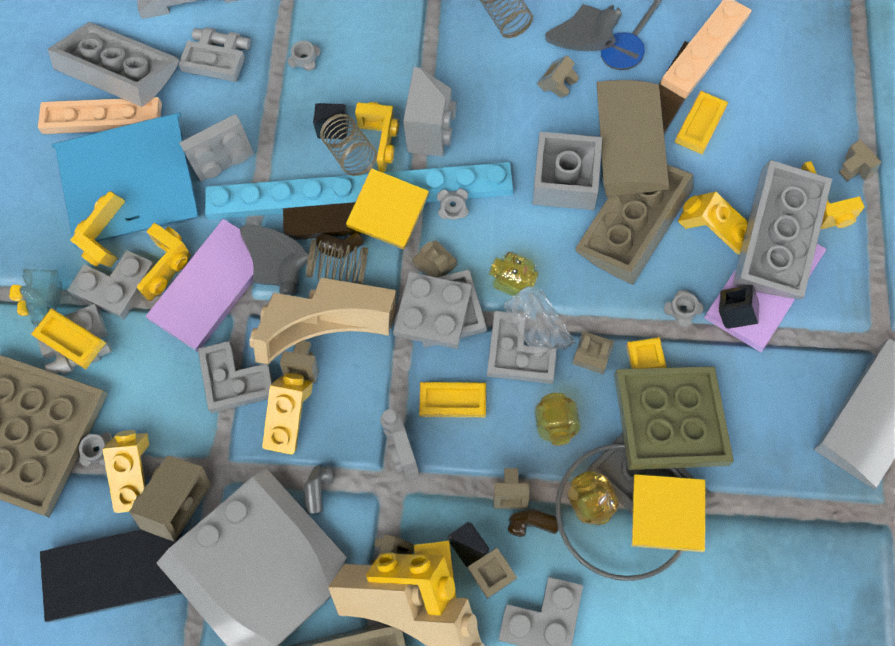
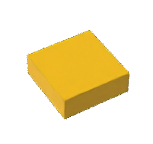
(646, 354)

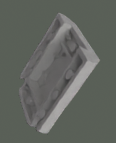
(255, 565)

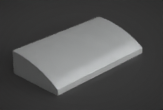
(113, 63)
(782, 231)
(864, 427)

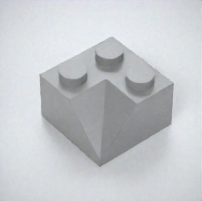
(428, 114)
(567, 170)

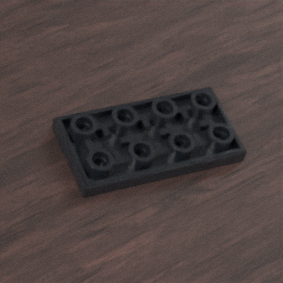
(104, 575)

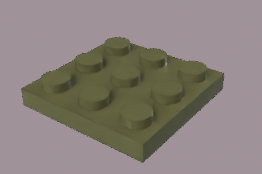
(672, 418)

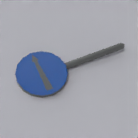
(628, 48)

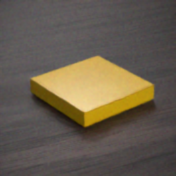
(387, 208)
(668, 513)

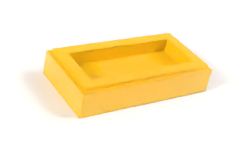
(701, 122)
(68, 338)
(452, 399)

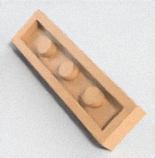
(705, 47)
(93, 115)

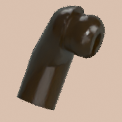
(353, 240)
(531, 518)

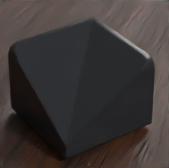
(323, 113)
(739, 307)
(468, 544)

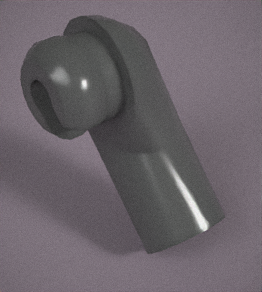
(313, 487)

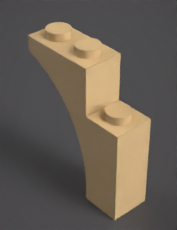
(330, 309)
(403, 609)

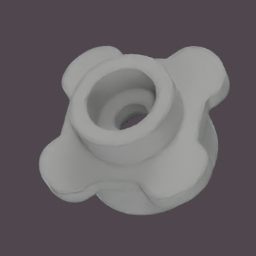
(301, 49)
(453, 212)
(693, 307)
(87, 448)

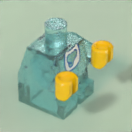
(41, 293)

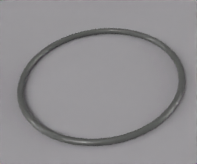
(560, 526)

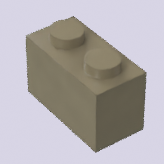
(170, 498)

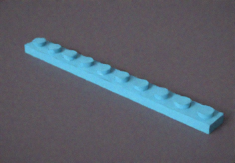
(273, 196)

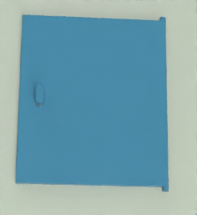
(139, 165)

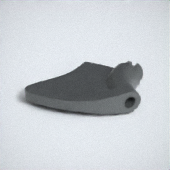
(586, 30)
(274, 257)

